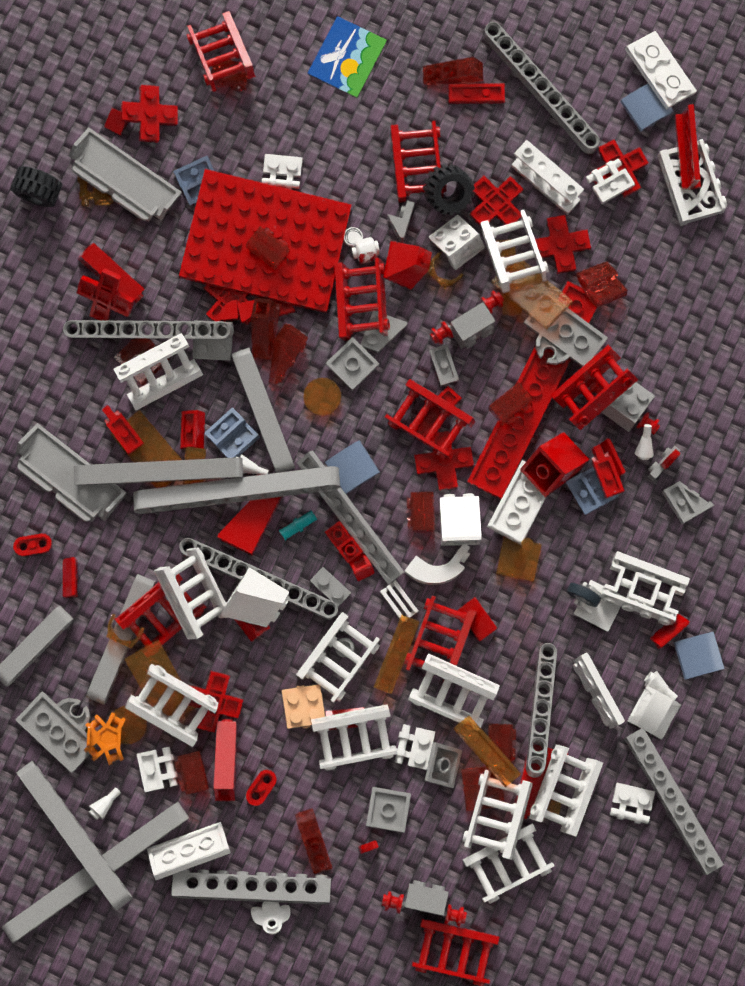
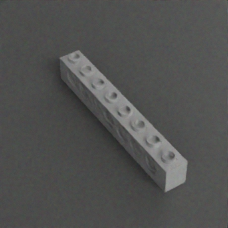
(673, 801)
(280, 895)

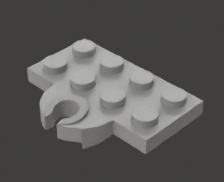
(567, 338)
(58, 728)

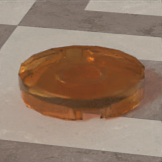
(322, 396)
(133, 728)

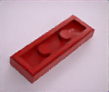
(476, 93)
(448, 395)

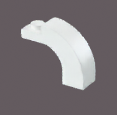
(437, 575)

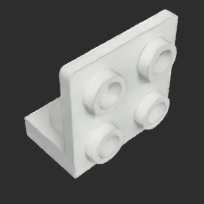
(457, 241)

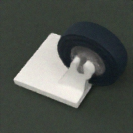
(591, 606)

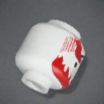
(366, 250)

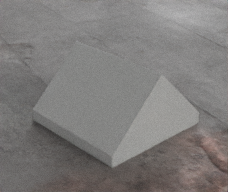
(443, 765)

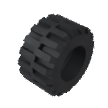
(439, 179)
(36, 186)

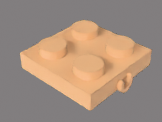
(302, 705)

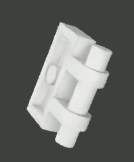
(282, 166)
(612, 186)
(420, 748)
(151, 772)
(632, 797)

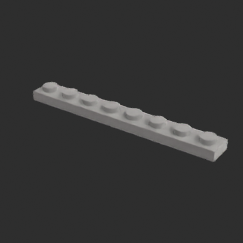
(356, 525)

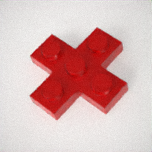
(149, 113)
(631, 161)
(496, 201)
(562, 244)
(105, 295)
(223, 296)
(445, 467)
(227, 704)

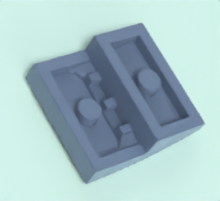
(645, 107)
(191, 176)
(232, 434)
(354, 466)
(588, 491)
(699, 655)

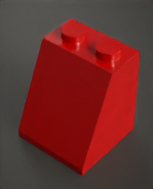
(554, 464)

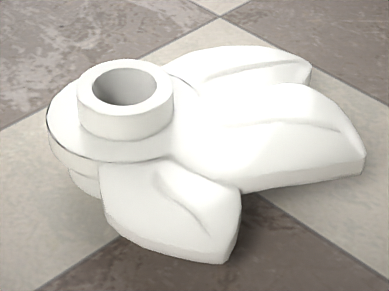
(271, 912)

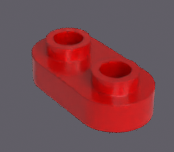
(33, 545)
(261, 787)

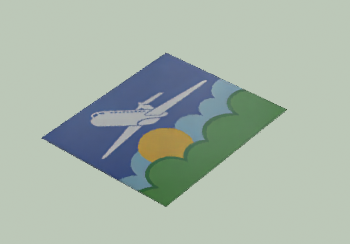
(347, 56)

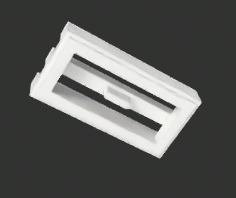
(403, 594)

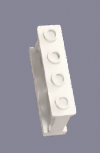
(683, 206)

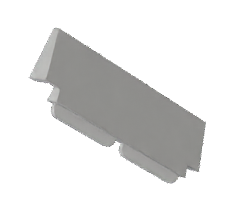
(122, 177)
(51, 467)

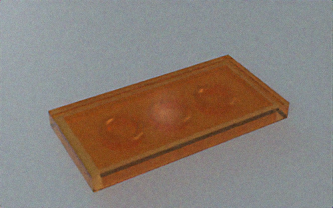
(537, 298)
(154, 447)
(139, 665)

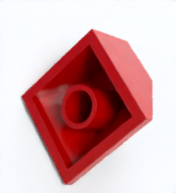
(406, 264)

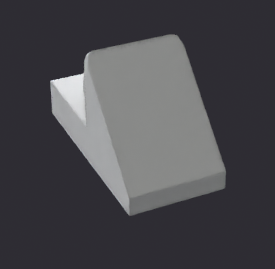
(401, 225)

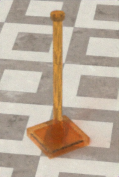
(518, 560)

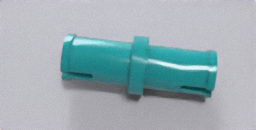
(298, 525)

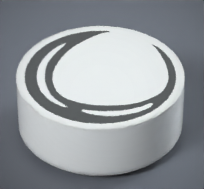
(352, 235)

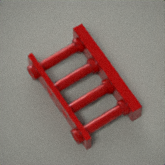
(238, 52)
(400, 154)
(344, 291)
(584, 377)
(431, 400)
(143, 606)
(459, 635)
(468, 937)

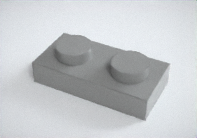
(443, 365)
(656, 469)
(330, 586)

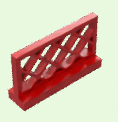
(687, 149)

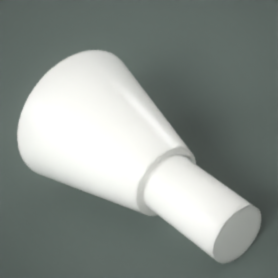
(644, 449)
(251, 468)
(656, 682)
(101, 807)

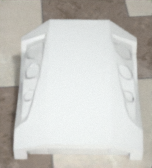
(654, 712)

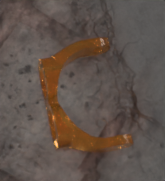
(443, 282)
(128, 643)

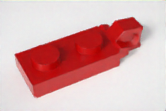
(122, 430)
(606, 472)

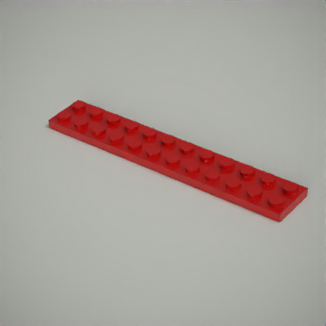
(510, 442)

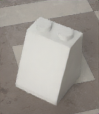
(460, 520)
(256, 600)

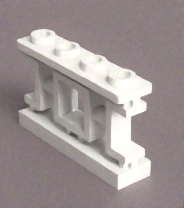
(650, 574)

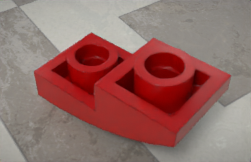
(343, 541)

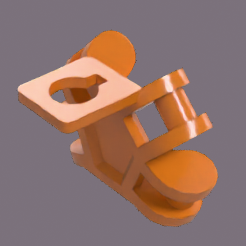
(106, 738)

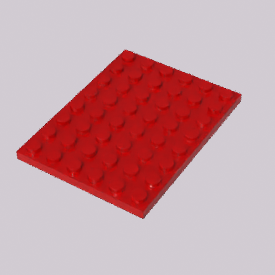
(232, 211)

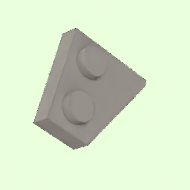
(376, 341)
(685, 502)

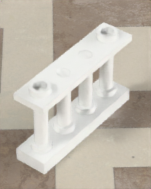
(547, 177)
(501, 263)
(165, 384)
(175, 593)
(319, 656)
(456, 675)
(341, 722)
(171, 723)
(581, 796)
(512, 828)
(474, 861)

